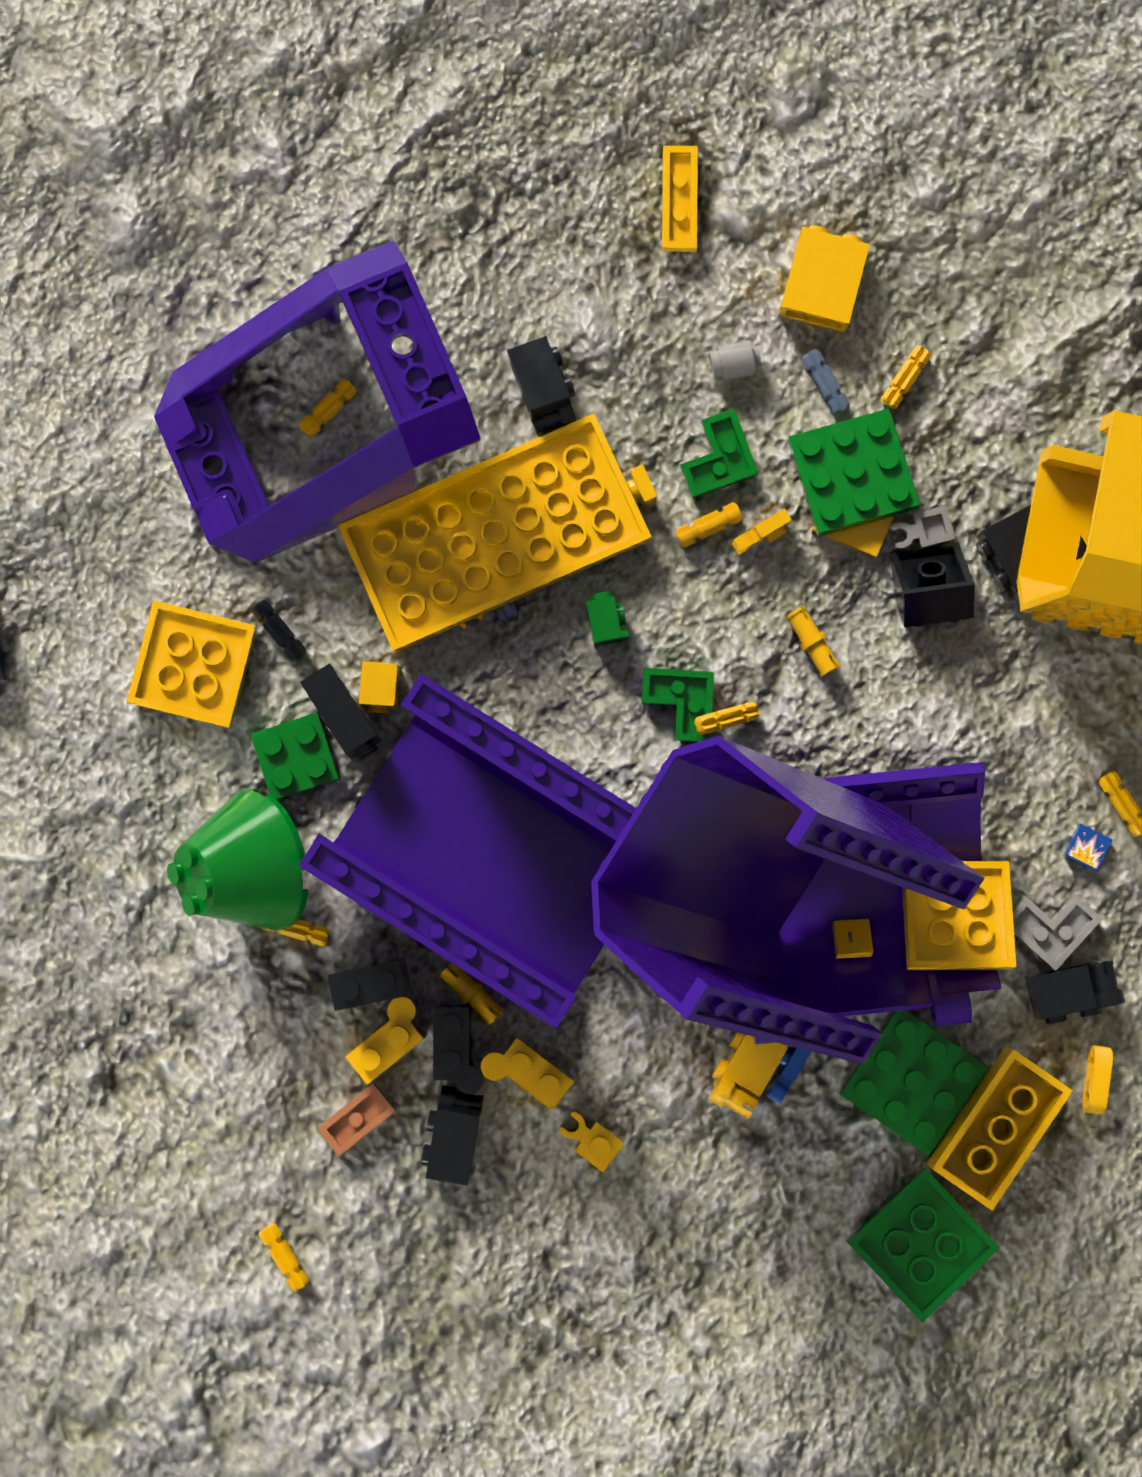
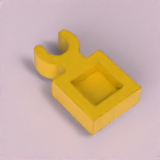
(770, 529)
(596, 1143)

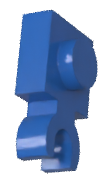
(790, 1067)

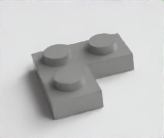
(1057, 937)

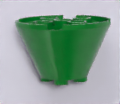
(243, 865)

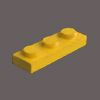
(679, 198)

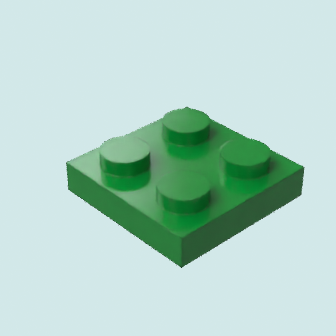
(295, 756)

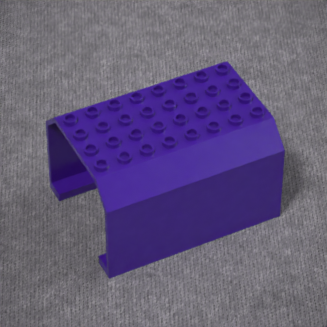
(480, 851)
(720, 866)

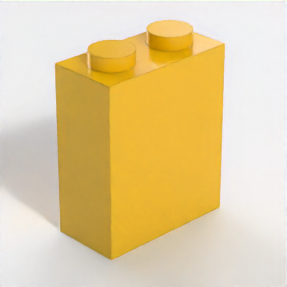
(824, 278)

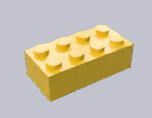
(999, 1127)

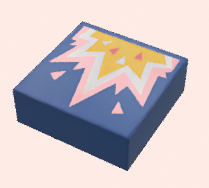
(1087, 847)

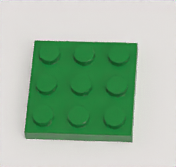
(853, 472)
(914, 1081)
(922, 1244)

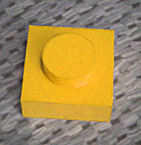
(641, 486)

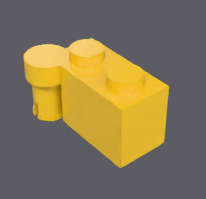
(388, 1042)
(528, 1070)
(745, 1073)

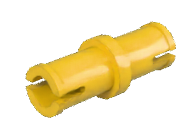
(813, 641)
(472, 993)

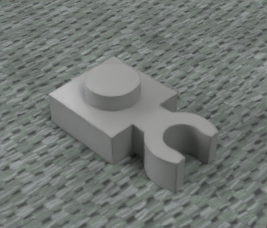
(927, 527)

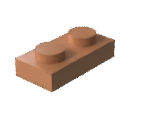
(356, 1119)

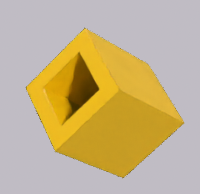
(379, 687)

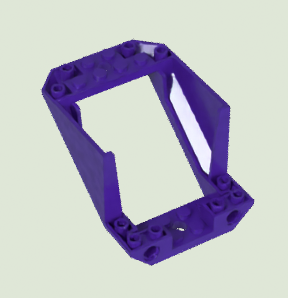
(418, 387)

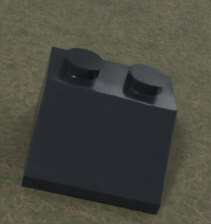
(932, 585)

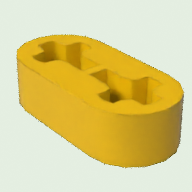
(1097, 1080)

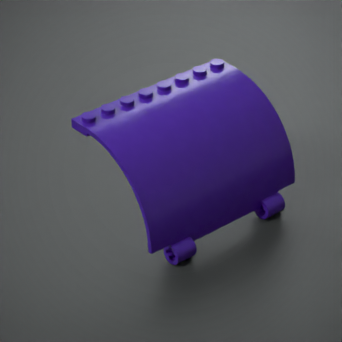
(946, 808)

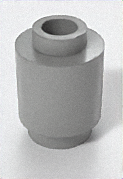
(734, 360)

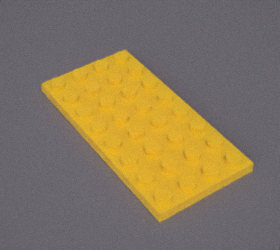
(494, 533)

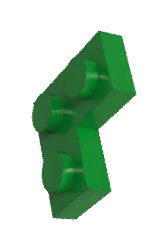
(729, 458)
(687, 691)

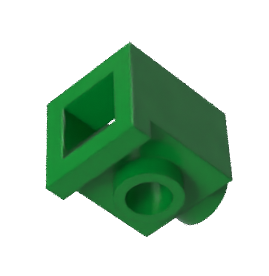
(606, 619)

